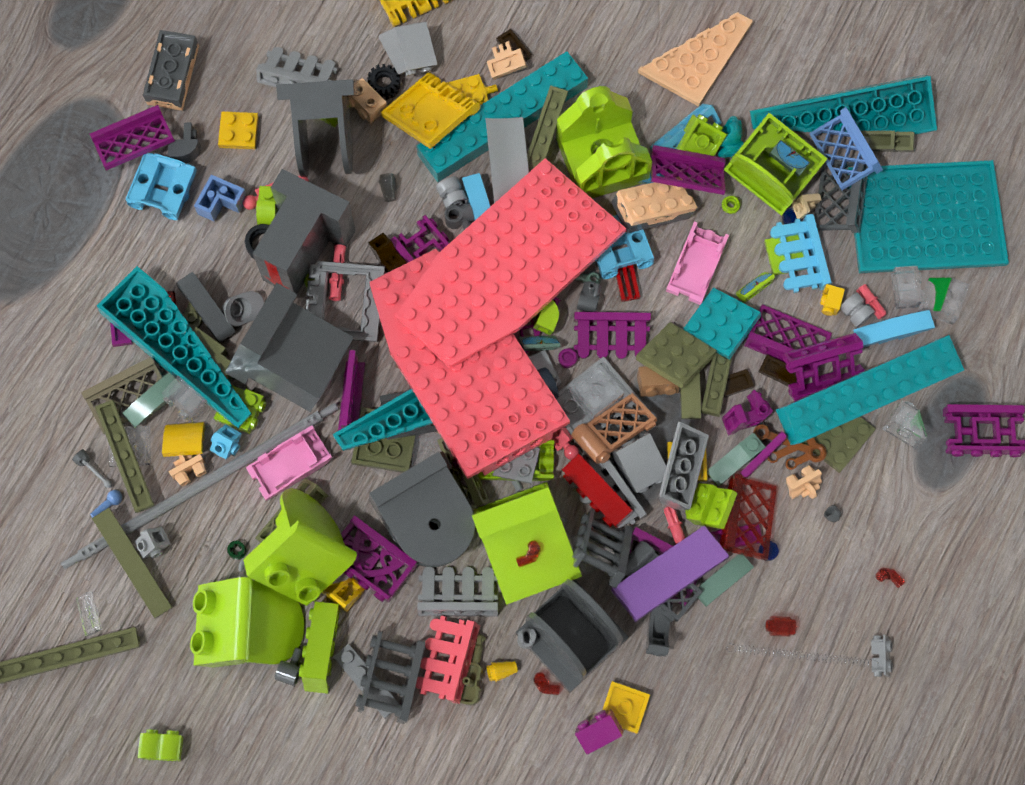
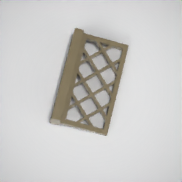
(118, 381)

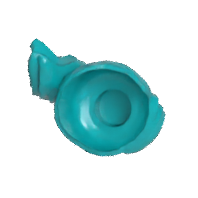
(733, 139)

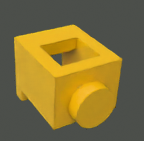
(831, 300)

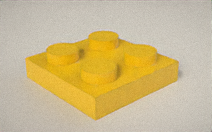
(238, 130)
(626, 705)

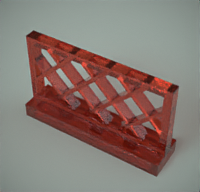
(728, 534)

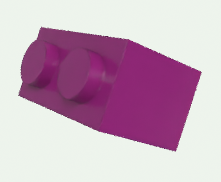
(598, 731)

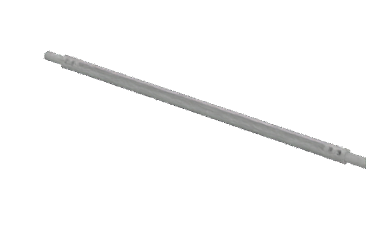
(204, 483)

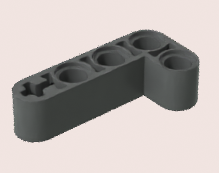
(205, 307)

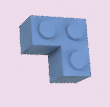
(219, 194)

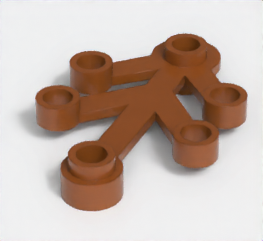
(808, 450)

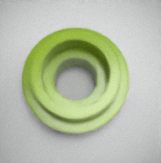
(733, 200)

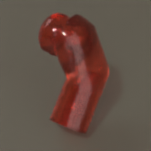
(531, 556)
(889, 574)
(543, 685)

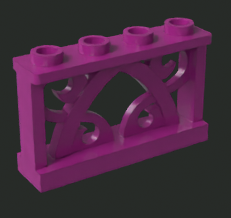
(398, 560)

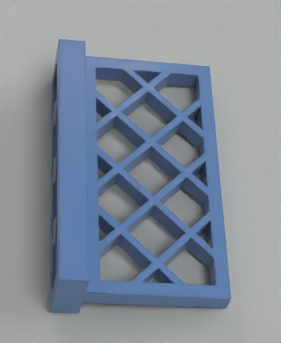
(860, 145)

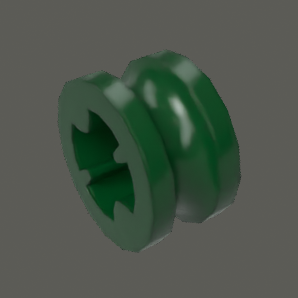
(241, 554)

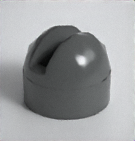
(832, 513)

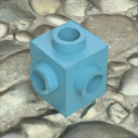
(225, 442)

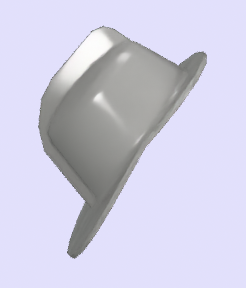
(242, 308)

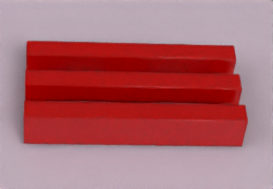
(634, 283)

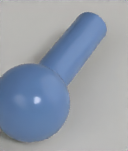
(114, 497)

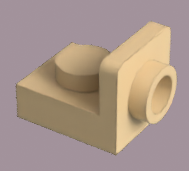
(805, 203)

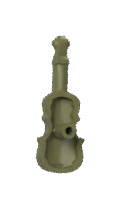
(471, 690)

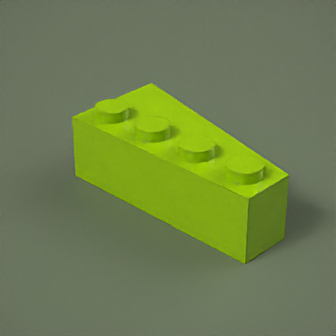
(320, 647)

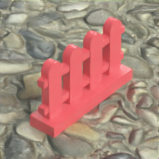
(457, 670)

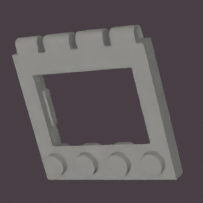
(317, 289)

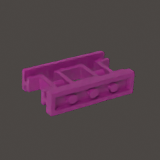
(417, 238)
(818, 355)
(984, 415)

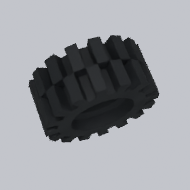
(388, 72)

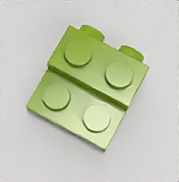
(701, 136)
(254, 403)
(711, 506)

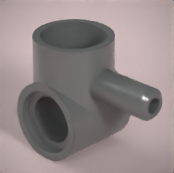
(464, 215)
(589, 297)
(289, 672)

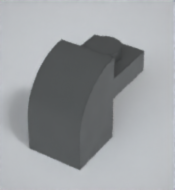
(186, 148)

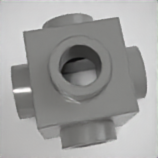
(152, 542)

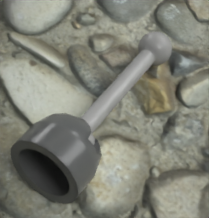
(82, 459)

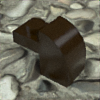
(386, 253)

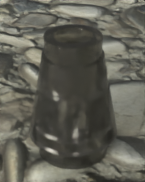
(388, 186)

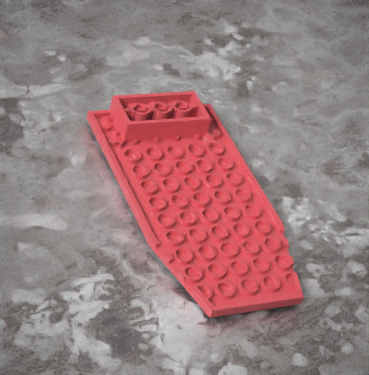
(508, 265)
(483, 407)

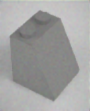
(409, 48)
(640, 462)

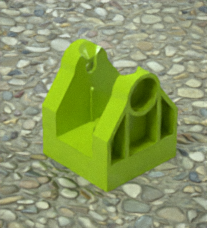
(602, 123)

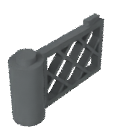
(641, 556)

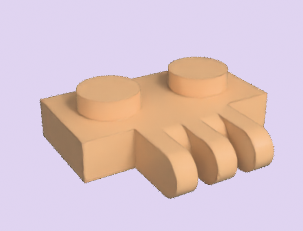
(506, 61)

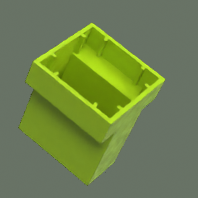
(509, 527)

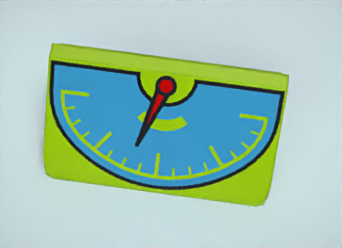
(755, 286)

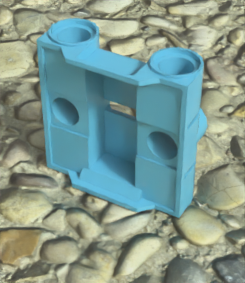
(163, 172)
(635, 253)

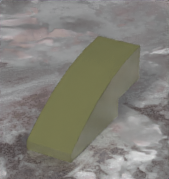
(890, 141)
(216, 351)

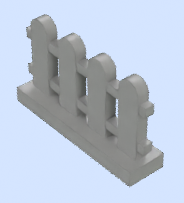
(272, 74)
(624, 493)
(448, 606)

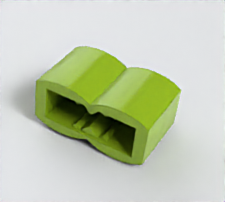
(160, 746)

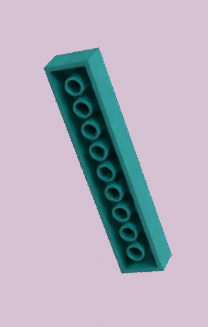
(519, 100)
(869, 390)

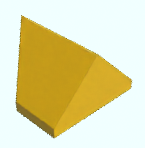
(344, 593)

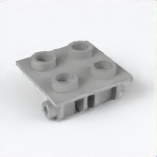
(521, 468)

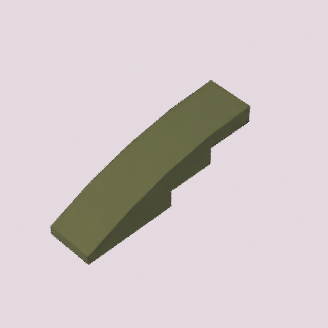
(691, 399)

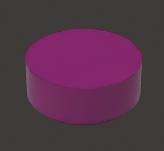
(567, 358)

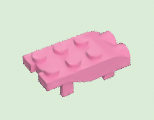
(697, 264)
(289, 462)

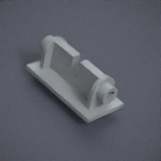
(882, 647)

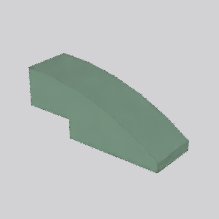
(148, 402)
(724, 579)

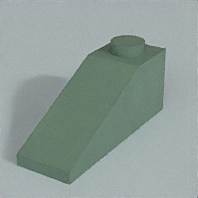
(735, 459)

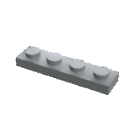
(355, 668)

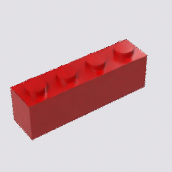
(600, 494)

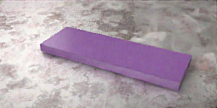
(669, 573)

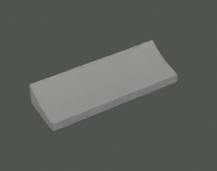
(506, 153)

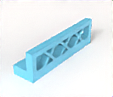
(675, 135)

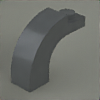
(658, 633)

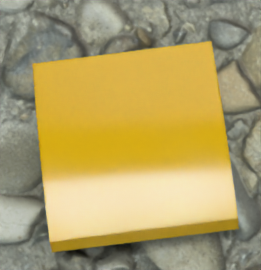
(183, 439)

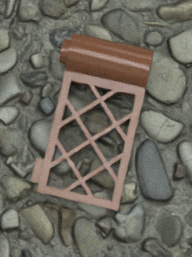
(596, 445)

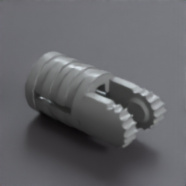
(531, 634)

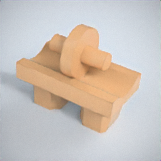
(186, 465)
(805, 486)

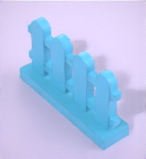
(811, 244)

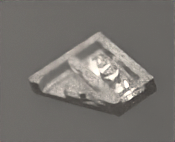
(425, 446)

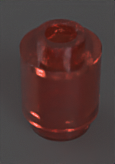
(781, 626)

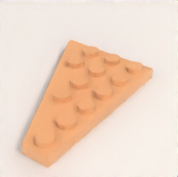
(698, 62)

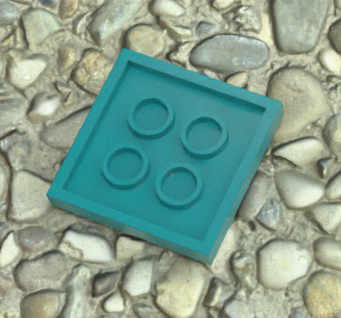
(722, 322)

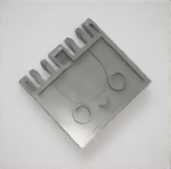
(578, 416)

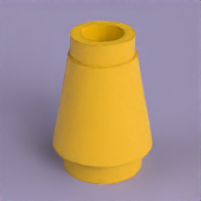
(501, 670)

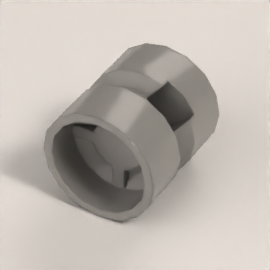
(451, 192)
(855, 307)

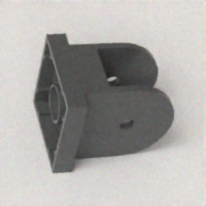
(320, 101)
(420, 497)
(572, 634)

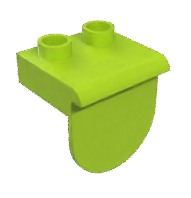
(763, 174)
(302, 552)
(244, 624)

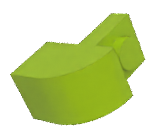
(266, 206)
(547, 318)

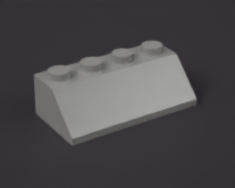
(683, 467)

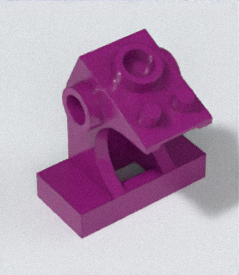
(737, 419)

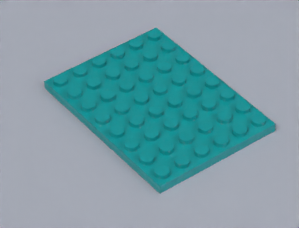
(931, 218)

